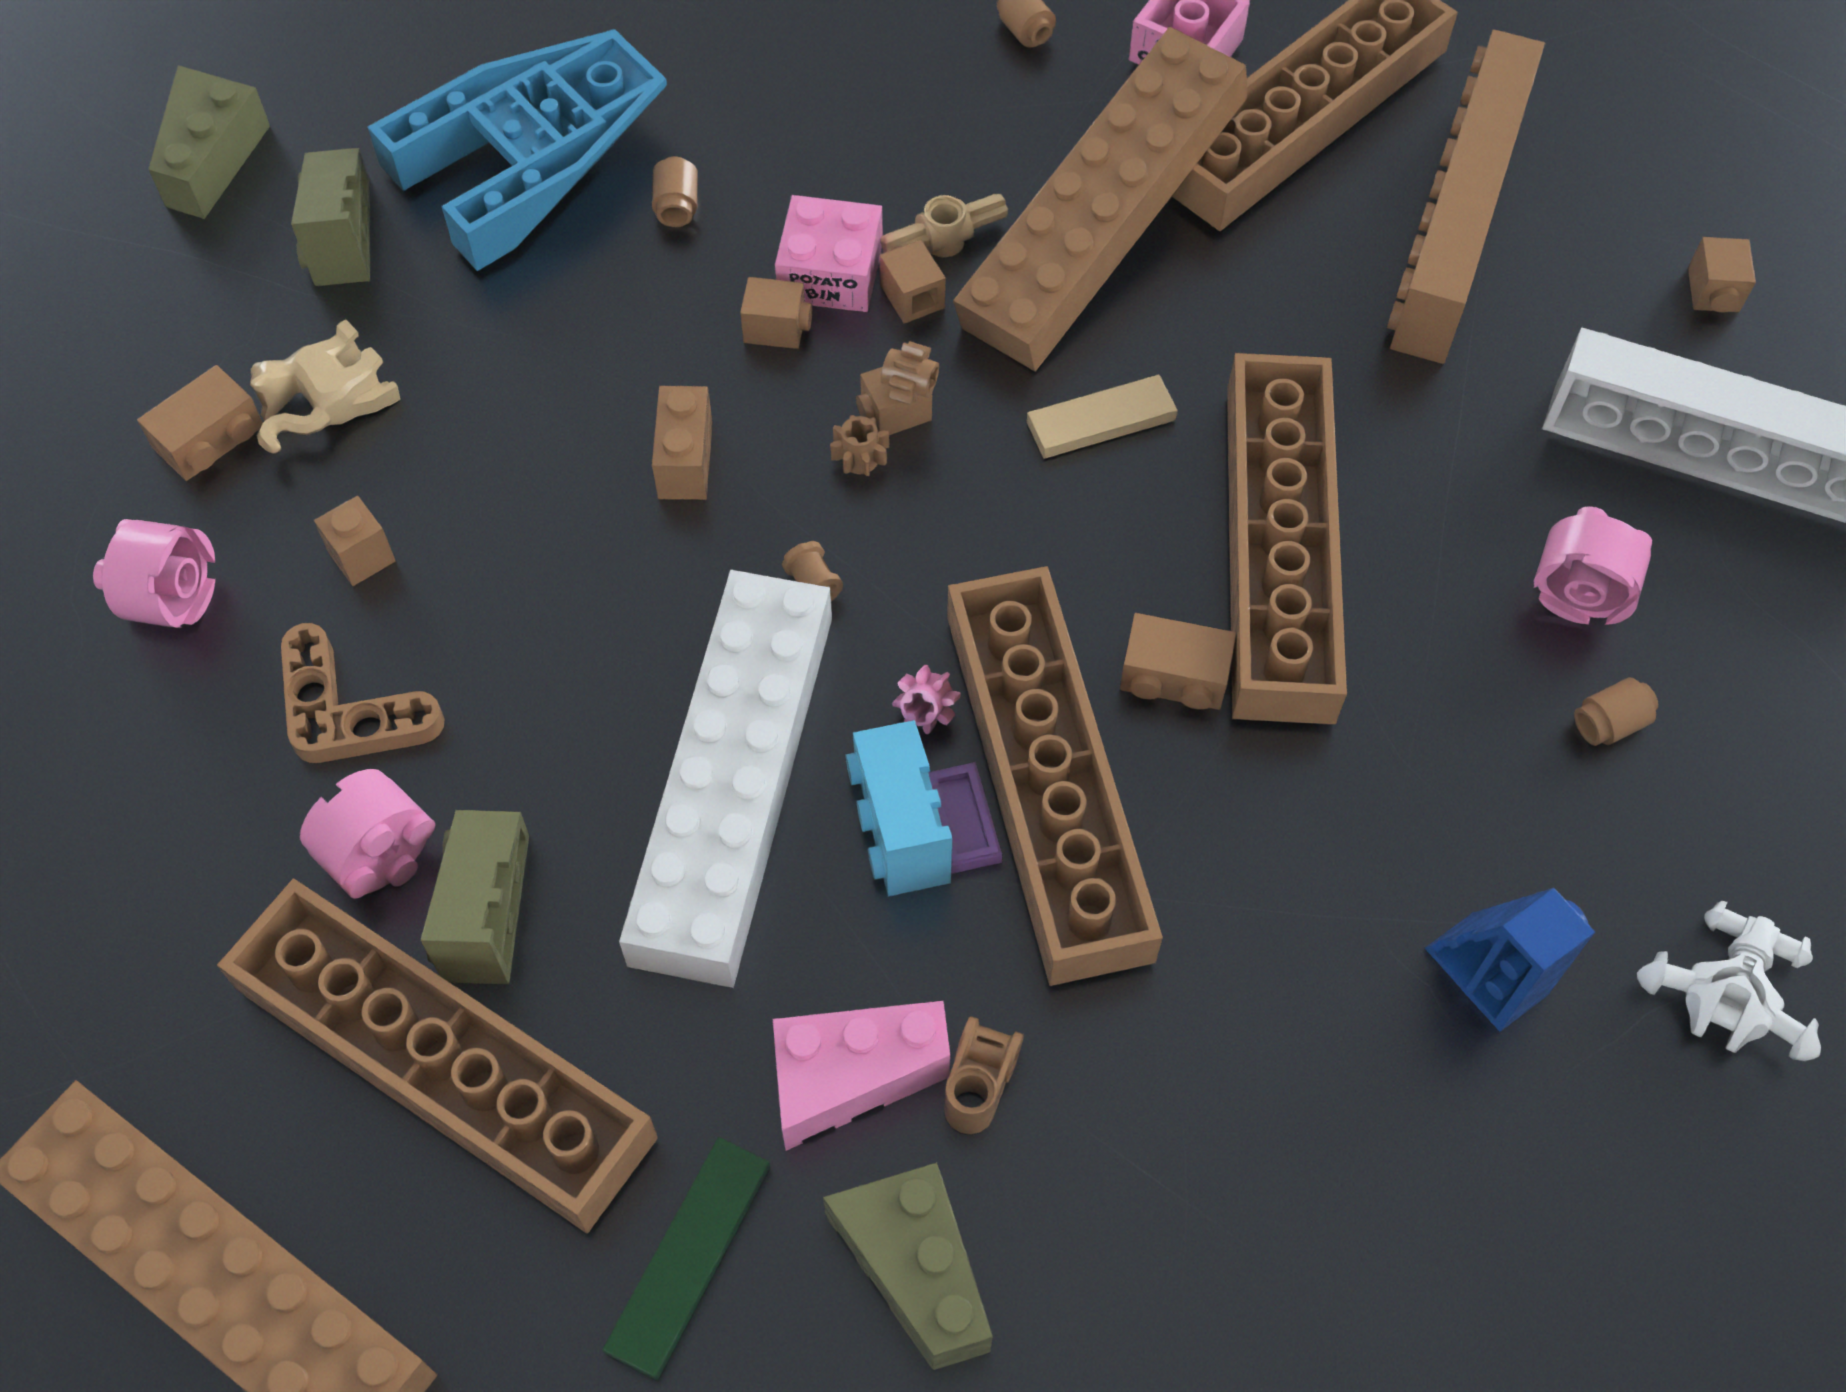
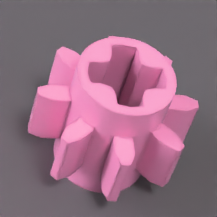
(934, 689)

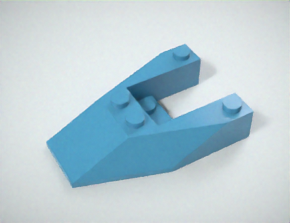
(541, 111)

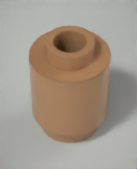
(1028, 20)
(674, 191)
(1616, 712)

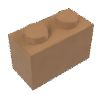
(201, 422)
(682, 442)
(1177, 661)

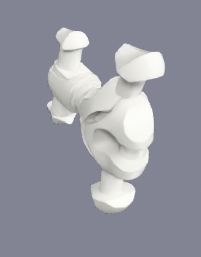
(1736, 989)

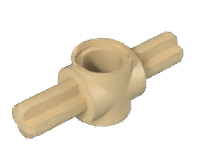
(947, 224)

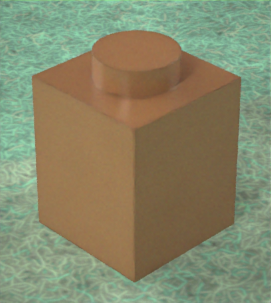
(1721, 274)
(912, 281)
(774, 313)
(890, 413)
(355, 540)

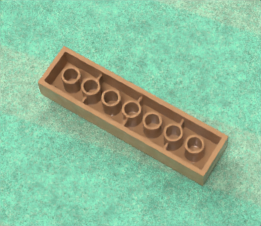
(1312, 98)
(1465, 197)
(1101, 198)
(1284, 541)
(1052, 778)
(441, 1054)
(198, 1258)

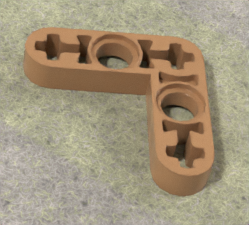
(339, 720)

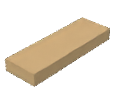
(1101, 416)

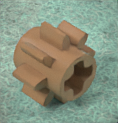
(909, 372)
(859, 445)

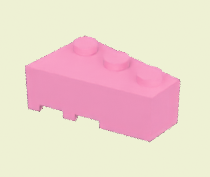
(854, 1062)

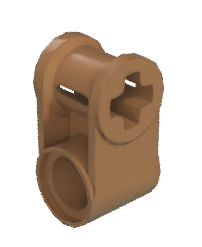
(983, 1067)

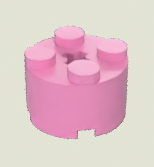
(1593, 567)
(156, 573)
(367, 833)

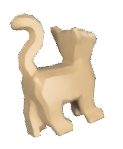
(331, 376)

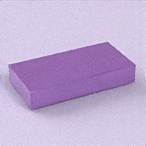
(968, 817)

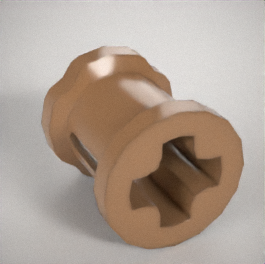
(807, 566)

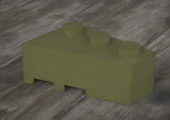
(204, 139)
(333, 217)
(477, 897)
(917, 1260)

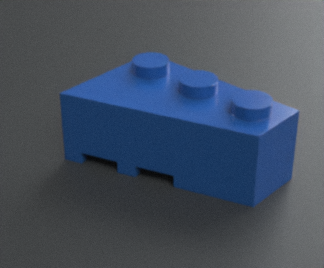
(1513, 952)

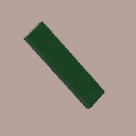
(686, 1259)

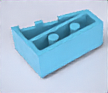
(900, 809)

